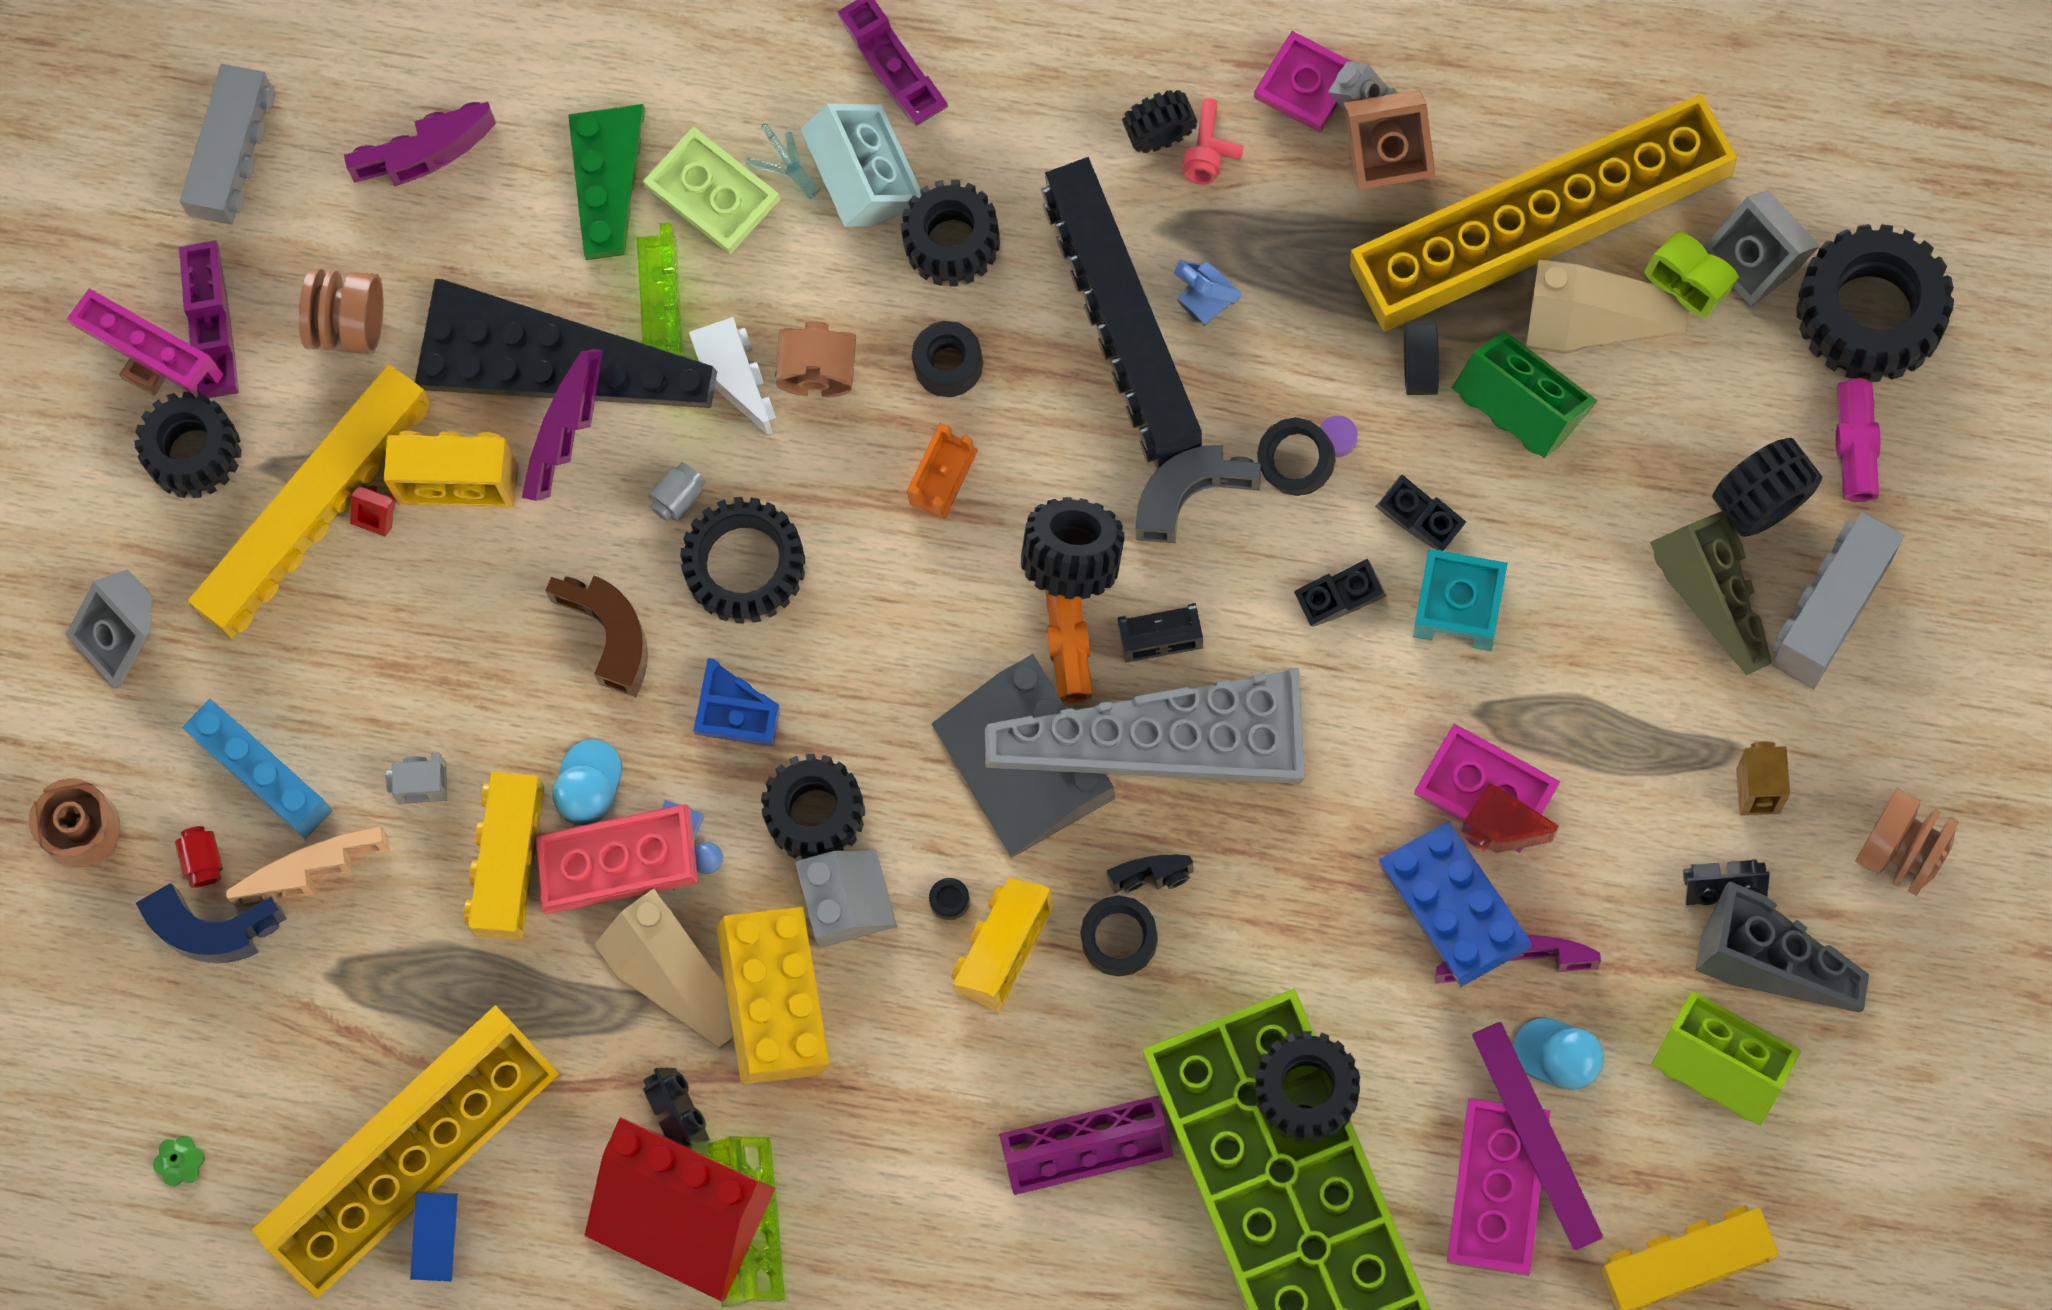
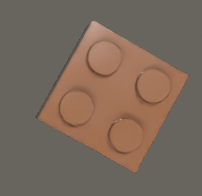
(1389, 139)

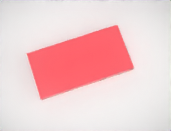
(616, 859)

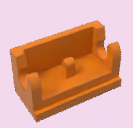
(941, 471)

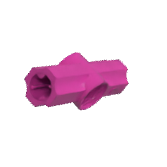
(1857, 440)

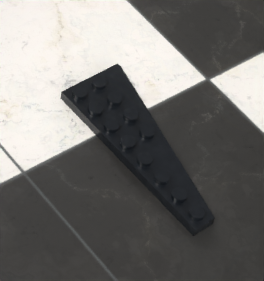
(514, 350)

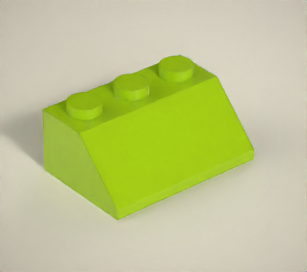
(1726, 1058)

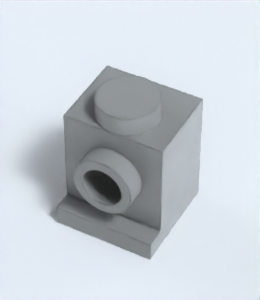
(1358, 82)
(418, 779)

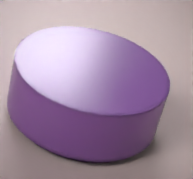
(1341, 433)

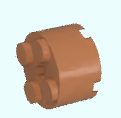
(815, 360)
(57, 811)

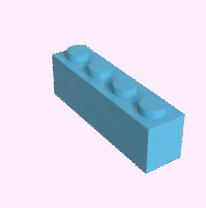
(257, 768)

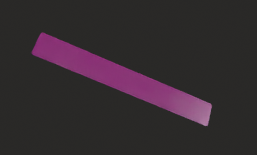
(1537, 1136)

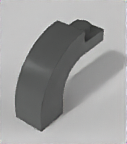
(1182, 478)

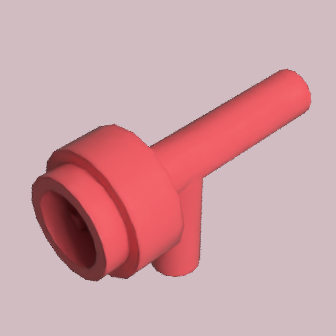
(1203, 162)

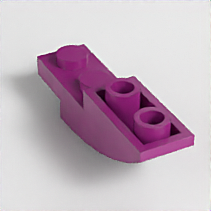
(438, 142)

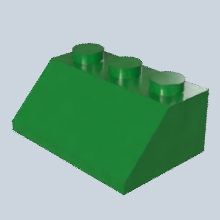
(1523, 394)

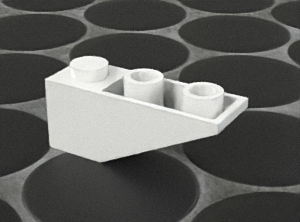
(736, 378)

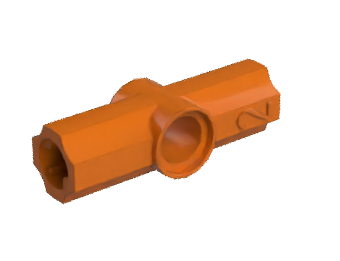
(1069, 648)

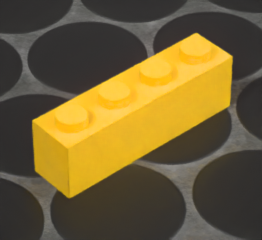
(505, 855)
(1689, 1261)

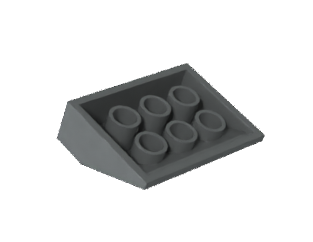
(1017, 802)

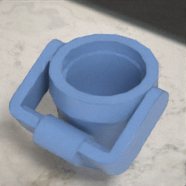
(1206, 291)

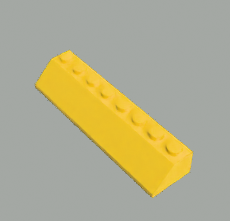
(404, 1150)

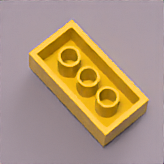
(772, 995)

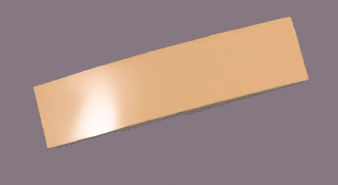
(295, 873)

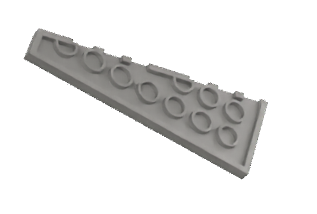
(1206, 732)

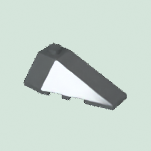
(1766, 952)

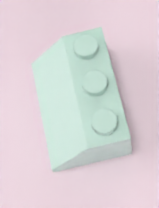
(860, 163)

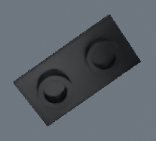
(1707, 884)
(669, 1091)

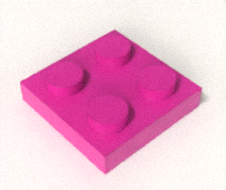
(1300, 81)

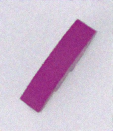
(208, 313)
(568, 412)

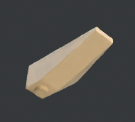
(1593, 307)
(662, 962)

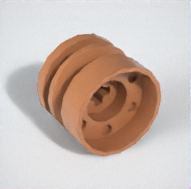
(341, 311)
(1907, 842)

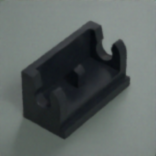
(1160, 633)

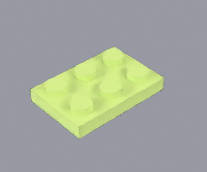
(711, 190)

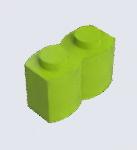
(1691, 274)

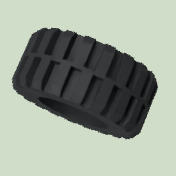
(1888, 257)

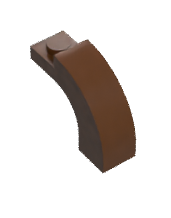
(625, 651)

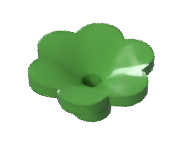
(185, 1166)

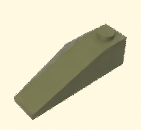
(1707, 574)

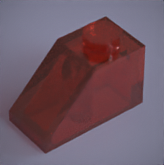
(1506, 823)

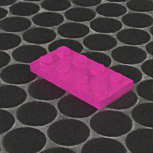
(1494, 1194)

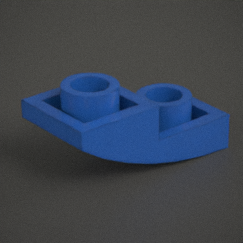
(434, 1236)

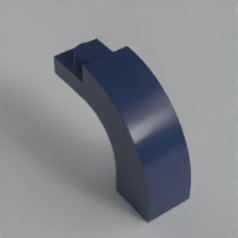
(204, 940)

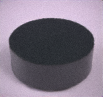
(949, 898)

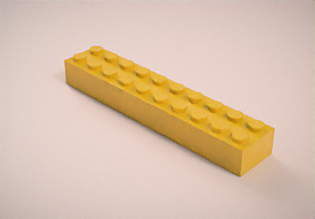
(1542, 212)

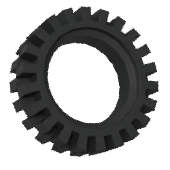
(728, 518)

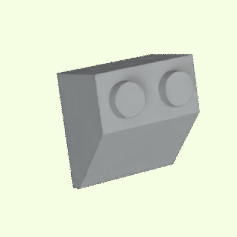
(1761, 245)
(845, 895)

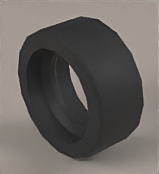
(1421, 357)
(1272, 439)
(1123, 905)

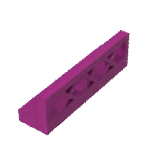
(1086, 1150)

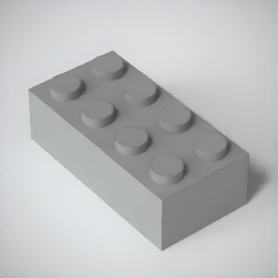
(1841, 592)

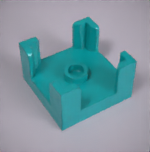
(1460, 597)

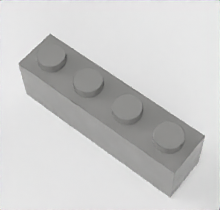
(227, 144)

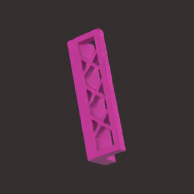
(143, 341)

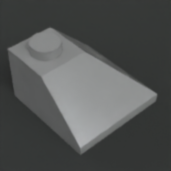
(113, 624)

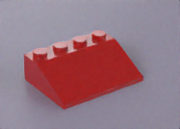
(675, 1208)

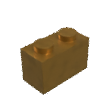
(1763, 779)

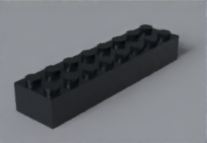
(1120, 312)

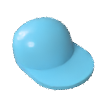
(587, 782)
(1559, 1053)

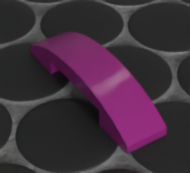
(891, 61)
(1568, 956)

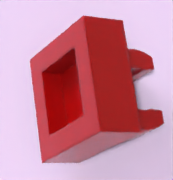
(372, 510)

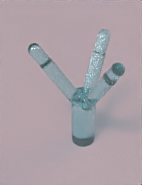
(793, 167)

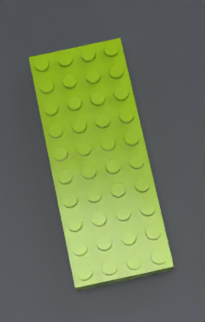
(1290, 1215)

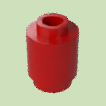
(199, 856)

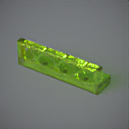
(660, 290)
(744, 1288)

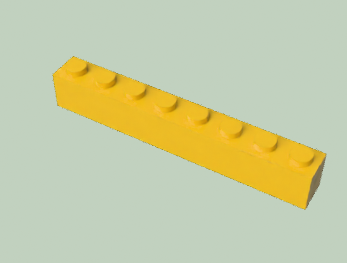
(309, 503)

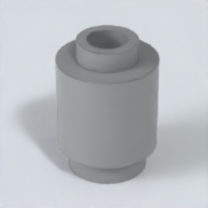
(676, 492)

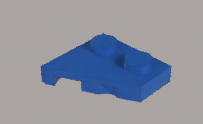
(734, 709)

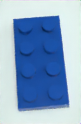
(1455, 904)

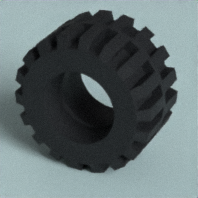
(946, 204)
(171, 421)
(1767, 487)
(1072, 548)
(805, 777)
(1314, 1052)

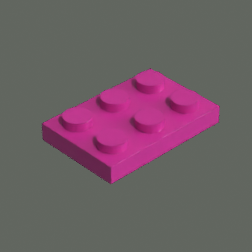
(1467, 766)

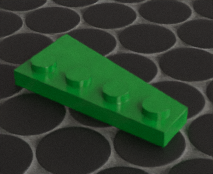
(604, 167)

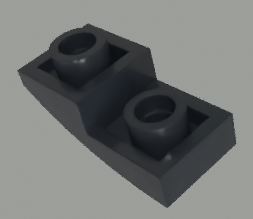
(1419, 514)
(1340, 594)
(1164, 869)

